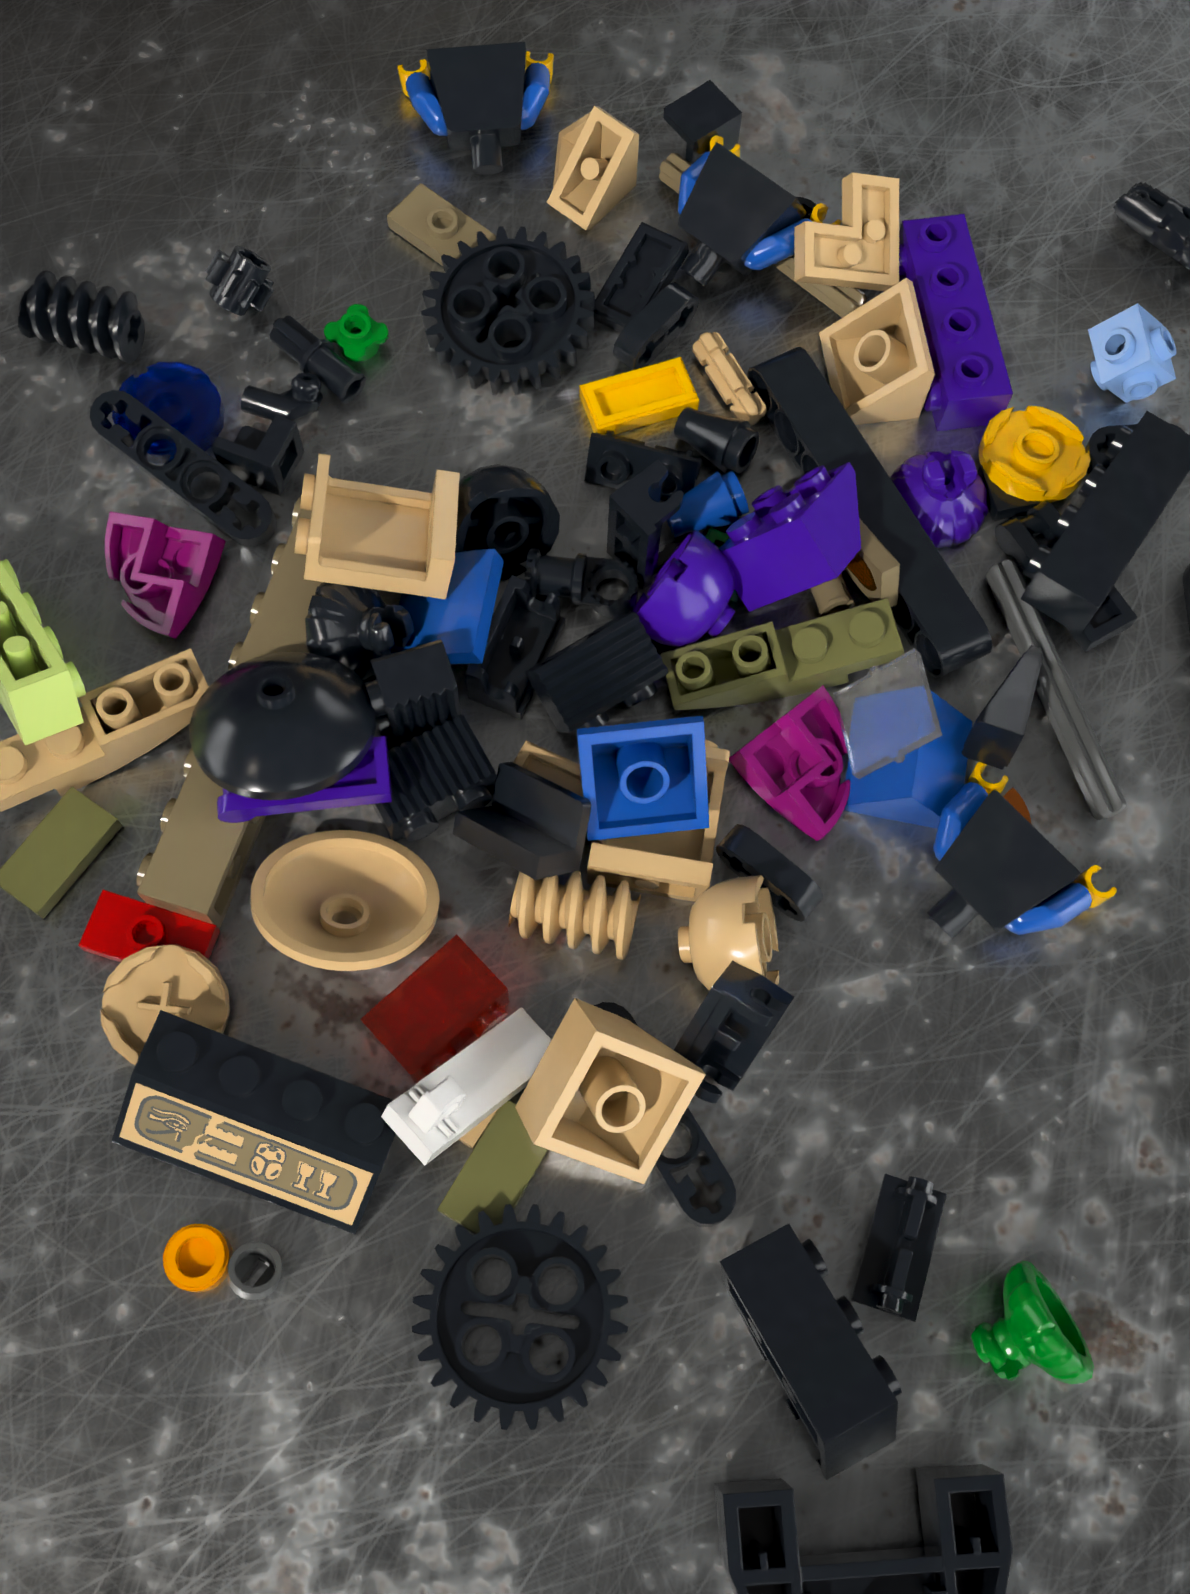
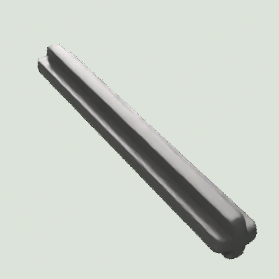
(1057, 694)

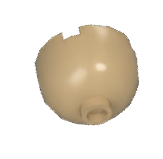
(730, 924)

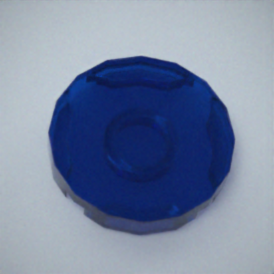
(182, 399)

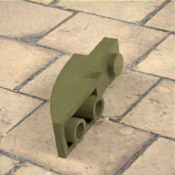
(782, 662)

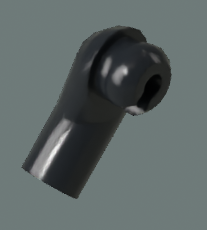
(291, 404)

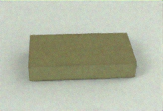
(57, 852)
(494, 1172)

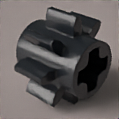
(239, 280)

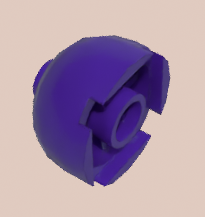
(688, 594)

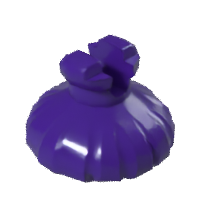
(943, 495)

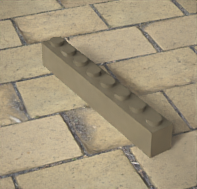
(197, 853)

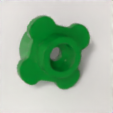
(357, 346)

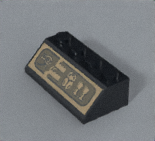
(255, 1122)

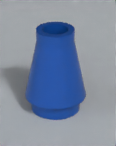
(711, 503)

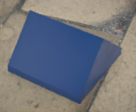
(644, 777)
(921, 783)

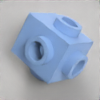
(1132, 354)

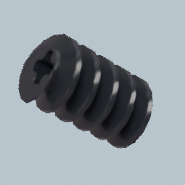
(82, 317)

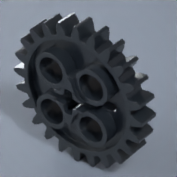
(509, 310)
(511, 1380)

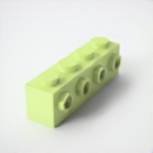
(34, 681)

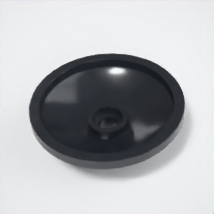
(282, 726)

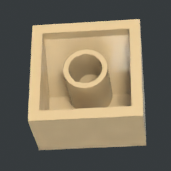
(607, 1093)

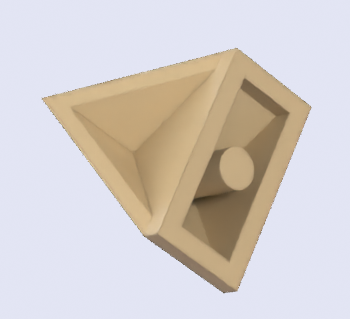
(593, 167)

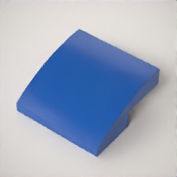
(465, 614)

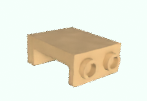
(379, 533)
(669, 862)

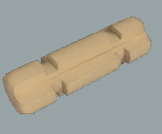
(729, 378)

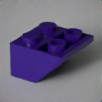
(795, 537)

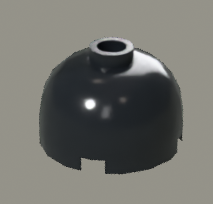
(505, 512)

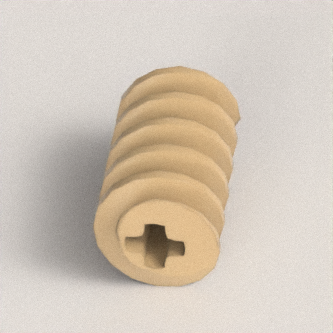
(576, 911)

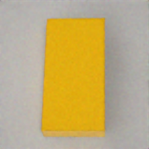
(638, 397)

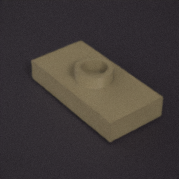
(434, 224)

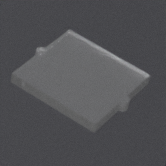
(887, 714)

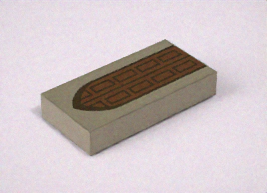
(874, 569)

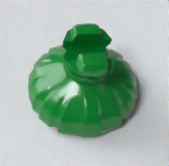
(1033, 1331)

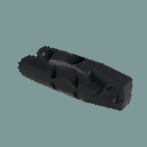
(1158, 219)

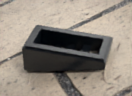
(1006, 715)

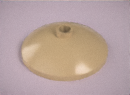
(344, 900)

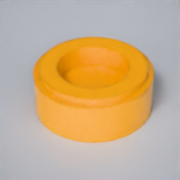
(197, 1258)

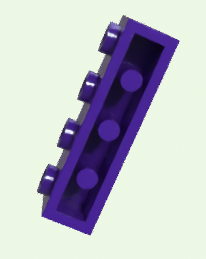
(957, 322)

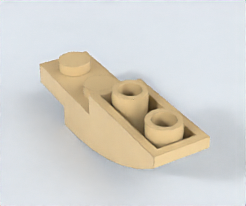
(118, 727)

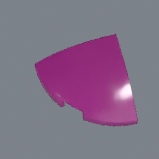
(160, 569)
(800, 765)

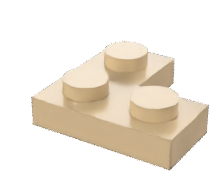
(862, 249)

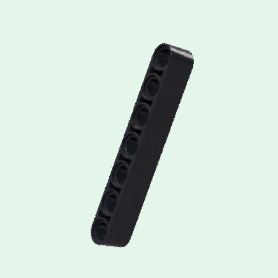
(819, 432)

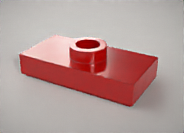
(126, 926)

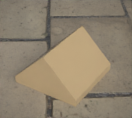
(880, 358)

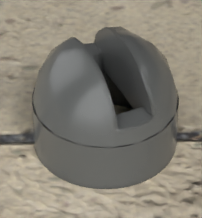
(244, 1262)

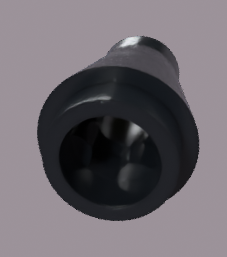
(720, 439)

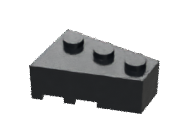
(814, 1348)

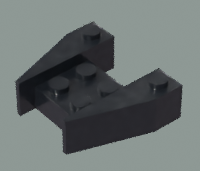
(962, 1529)

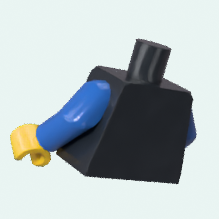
(479, 97)
(736, 215)
(1004, 867)

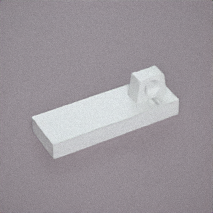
(468, 1087)

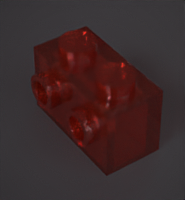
(437, 1010)

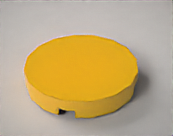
(1034, 454)

